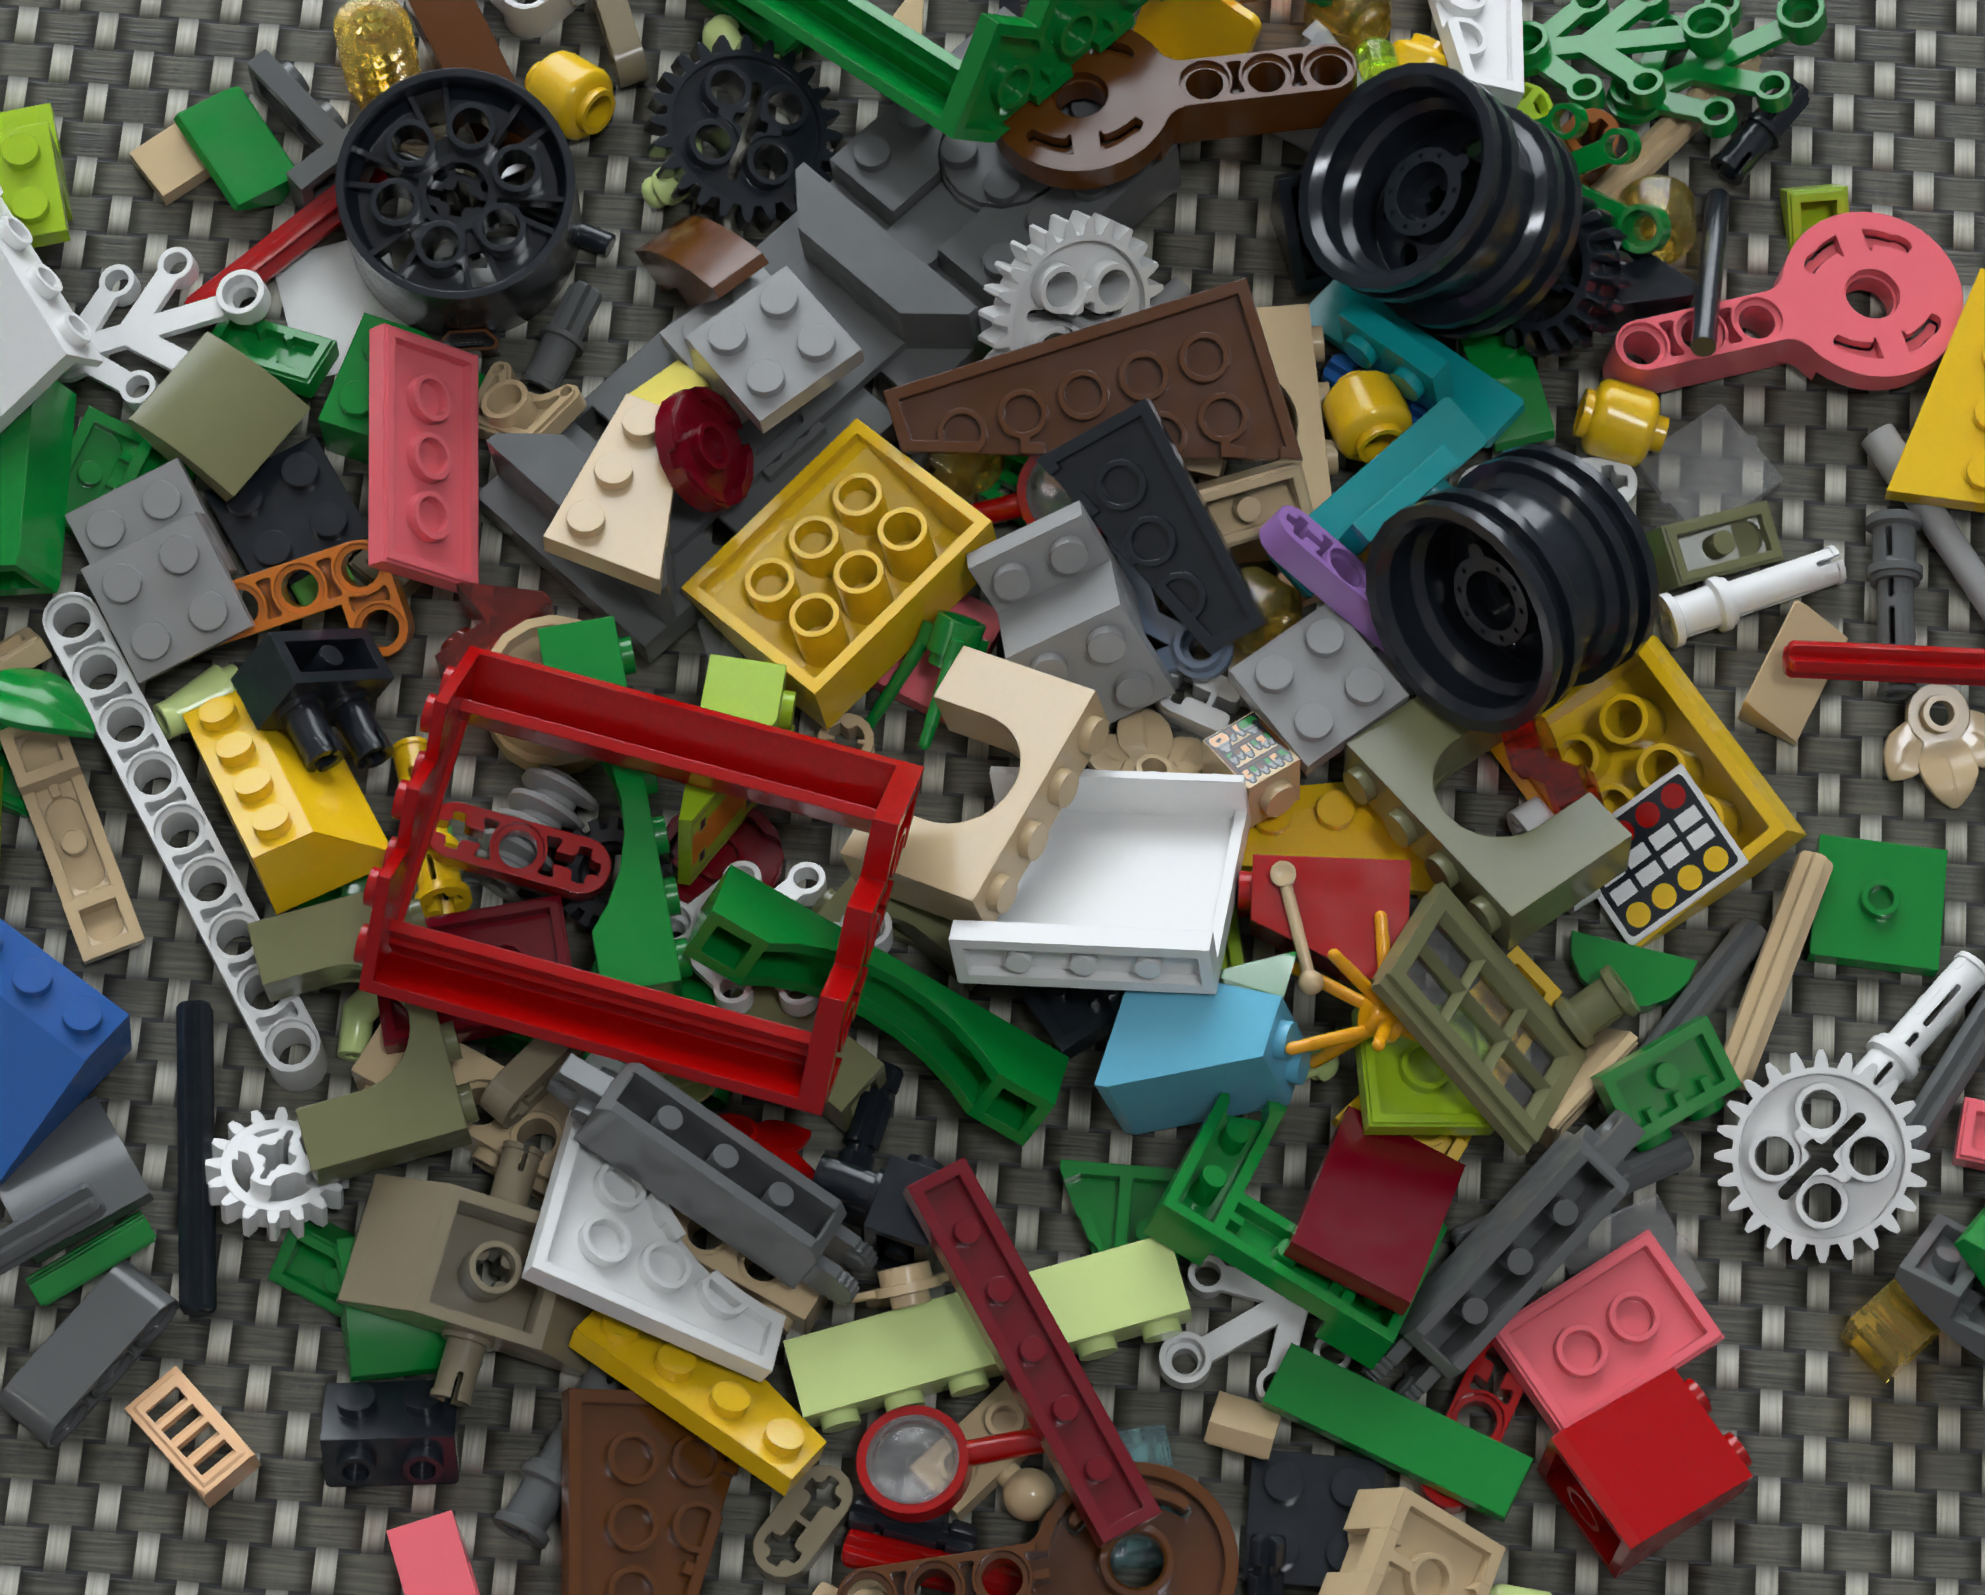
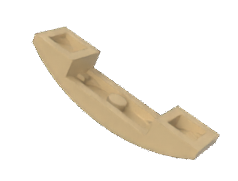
(73, 842)

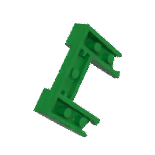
(1210, 1213)

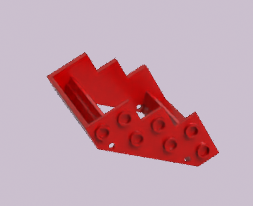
(600, 1011)

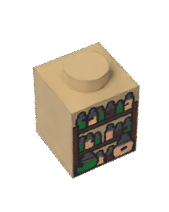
(1263, 757)

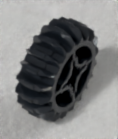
(1591, 283)

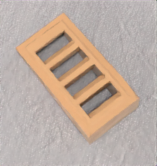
(225, 1473)

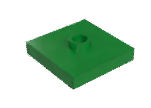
(1880, 906)

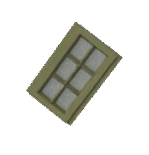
(1479, 1018)

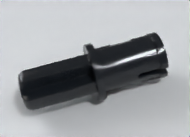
(1756, 136)

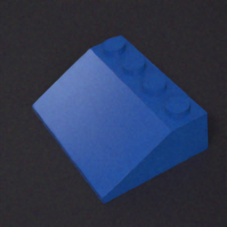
(53, 1045)

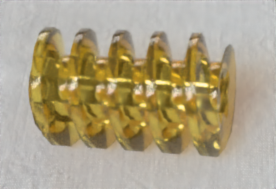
(374, 47)

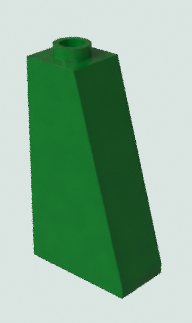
(35, 493)

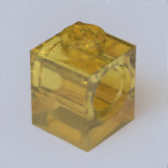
(1889, 1332)

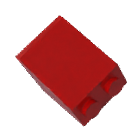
(1334, 903)
(1644, 1469)

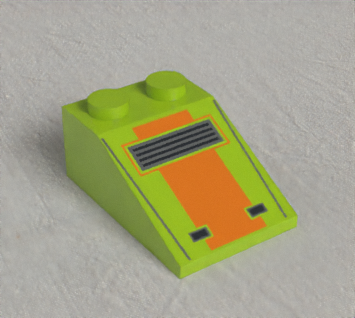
(746, 691)

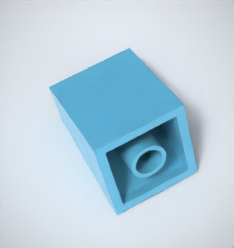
(1183, 1049)

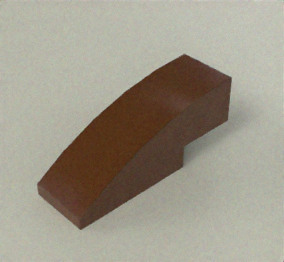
(700, 259)

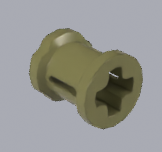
(1597, 1006)

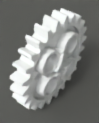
(1074, 260)
(1864, 1198)

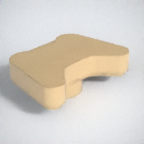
(511, 408)

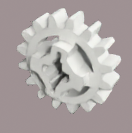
(274, 1172)

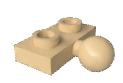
(1025, 1491)

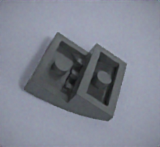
(77, 1152)
(1945, 1285)

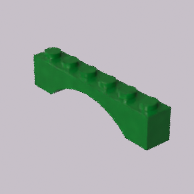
(635, 930)
(984, 1061)

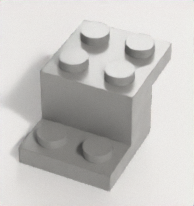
(764, 346)
(159, 571)
(1071, 610)
(1320, 686)

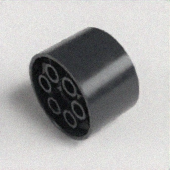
(441, 294)

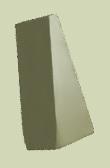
(1714, 546)

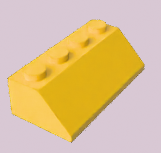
(295, 824)

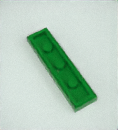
(1397, 1432)

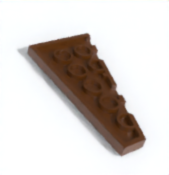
(1192, 356)
(636, 1497)

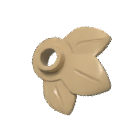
(1147, 744)
(1942, 755)
(902, 1286)

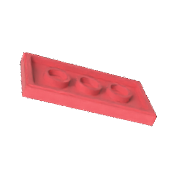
(423, 459)

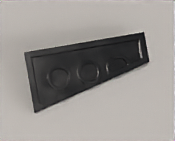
(1159, 522)

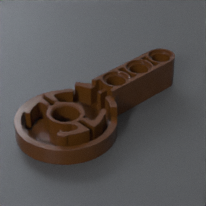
(1172, 105)
(1196, 1552)

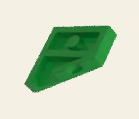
(1113, 1200)

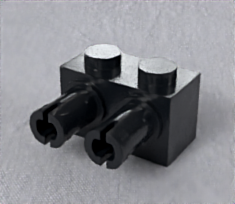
(315, 682)
(879, 1207)

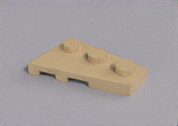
(619, 503)

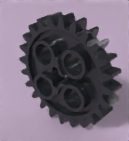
(692, 113)

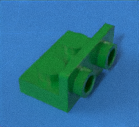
(1669, 1080)

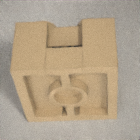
(1411, 1549)

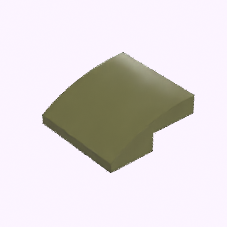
(218, 415)

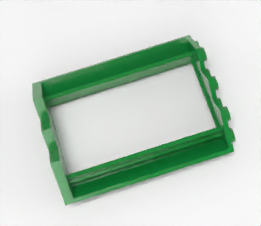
(964, 98)

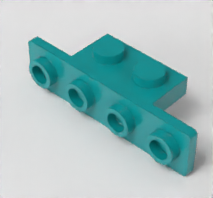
(1412, 358)
(1396, 478)

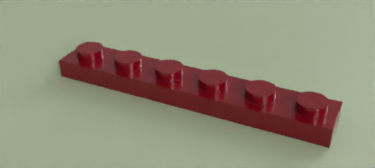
(1031, 1352)

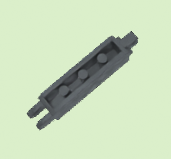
(714, 1175)
(1512, 1253)

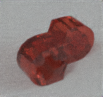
(1536, 756)

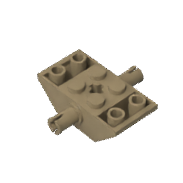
(420, 1262)

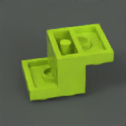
(34, 173)

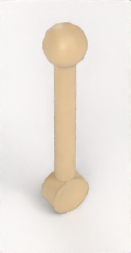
(1283, 876)

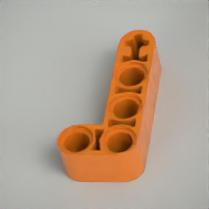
(335, 589)

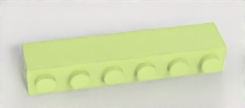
(937, 1347)

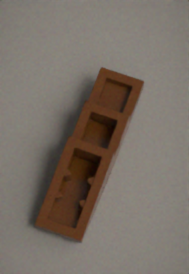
(461, 38)

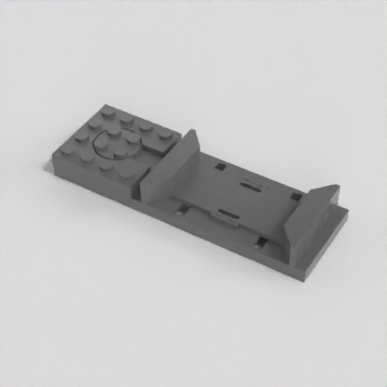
(897, 262)

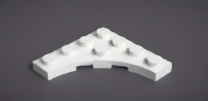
(624, 1256)

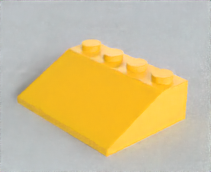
(842, 570)
(1642, 726)

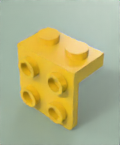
(1198, 28)

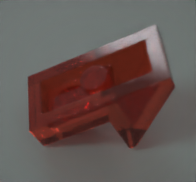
(494, 613)

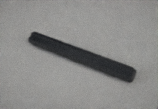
(194, 1147)

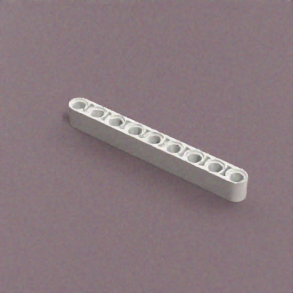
(174, 812)

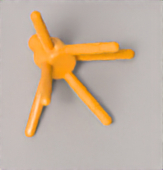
(1373, 1017)

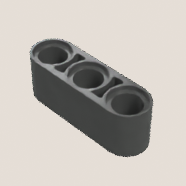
(88, 1353)

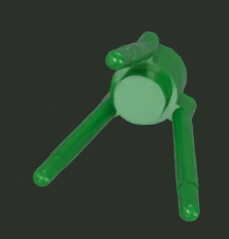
(944, 640)

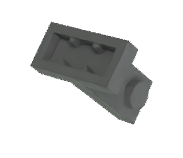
(314, 124)

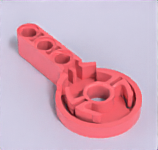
(1811, 311)

